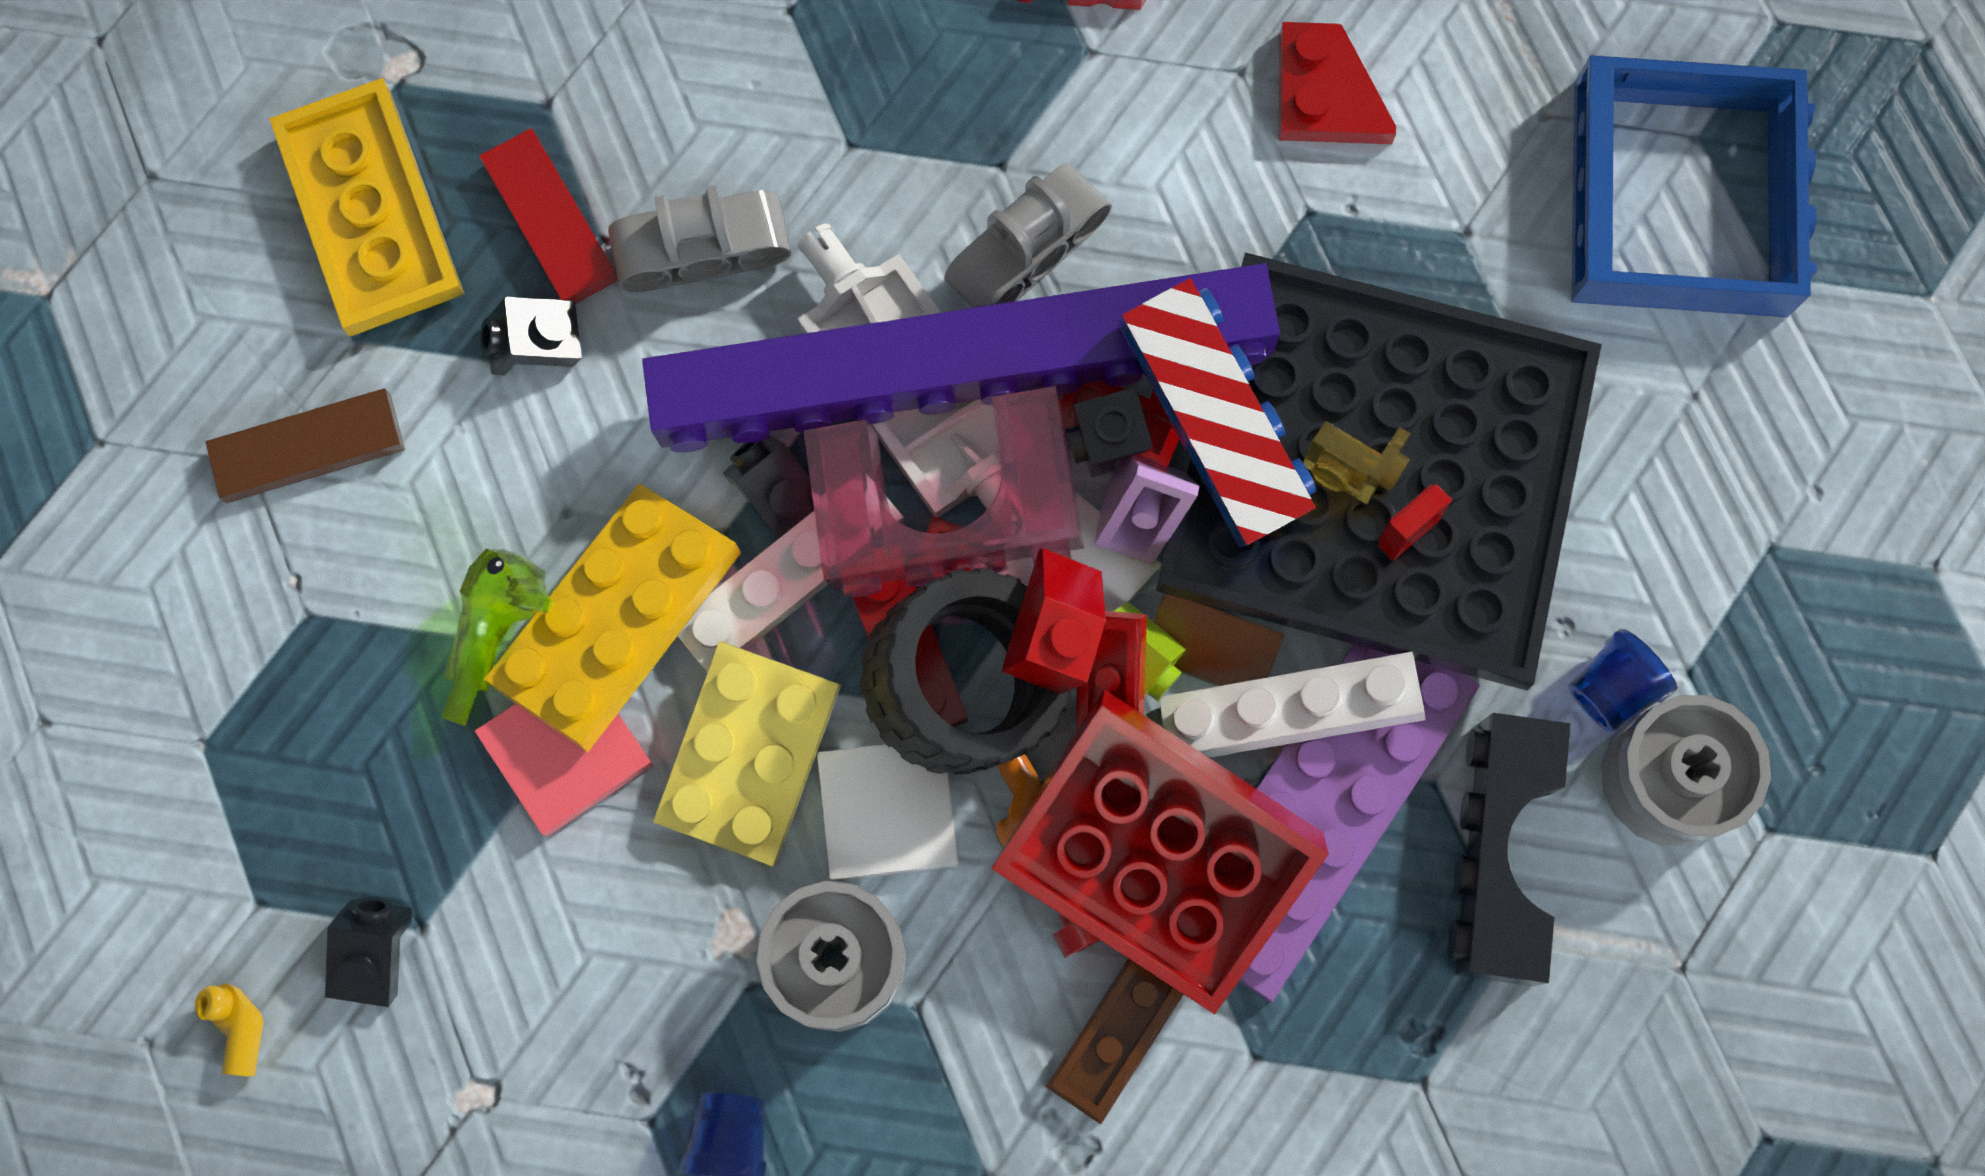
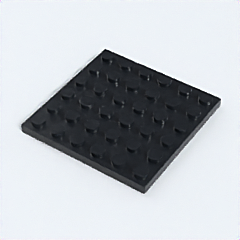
(1490, 422)

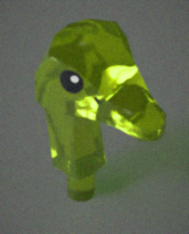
(494, 594)

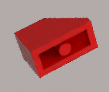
(1057, 624)

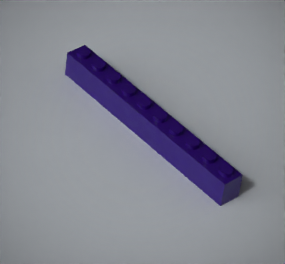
(928, 361)

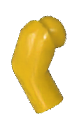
(238, 1021)

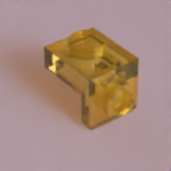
(1353, 467)

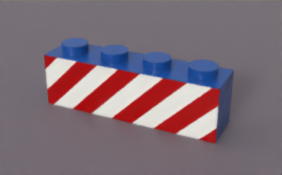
(1217, 413)

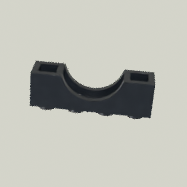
(1499, 927)

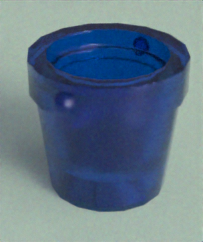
(1622, 681)
(726, 1137)

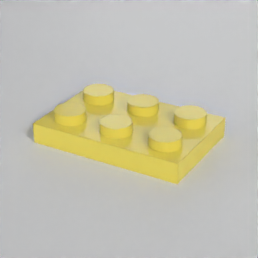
(747, 753)

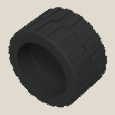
(895, 695)

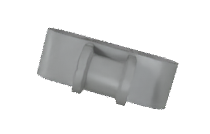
(1028, 238)
(698, 239)

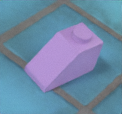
(1143, 507)

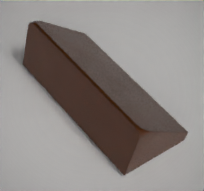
(1217, 644)

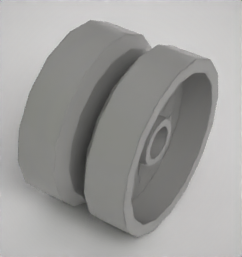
(1693, 735)
(794, 948)

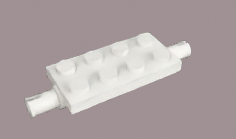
(939, 454)

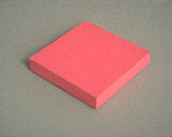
(555, 775)

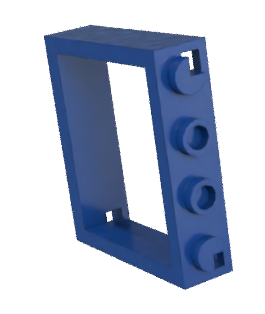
(1790, 170)

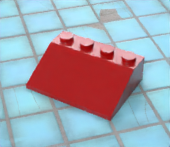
(1161, 852)

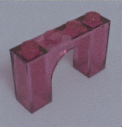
(1030, 512)

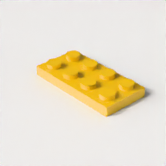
(366, 207)
(613, 617)

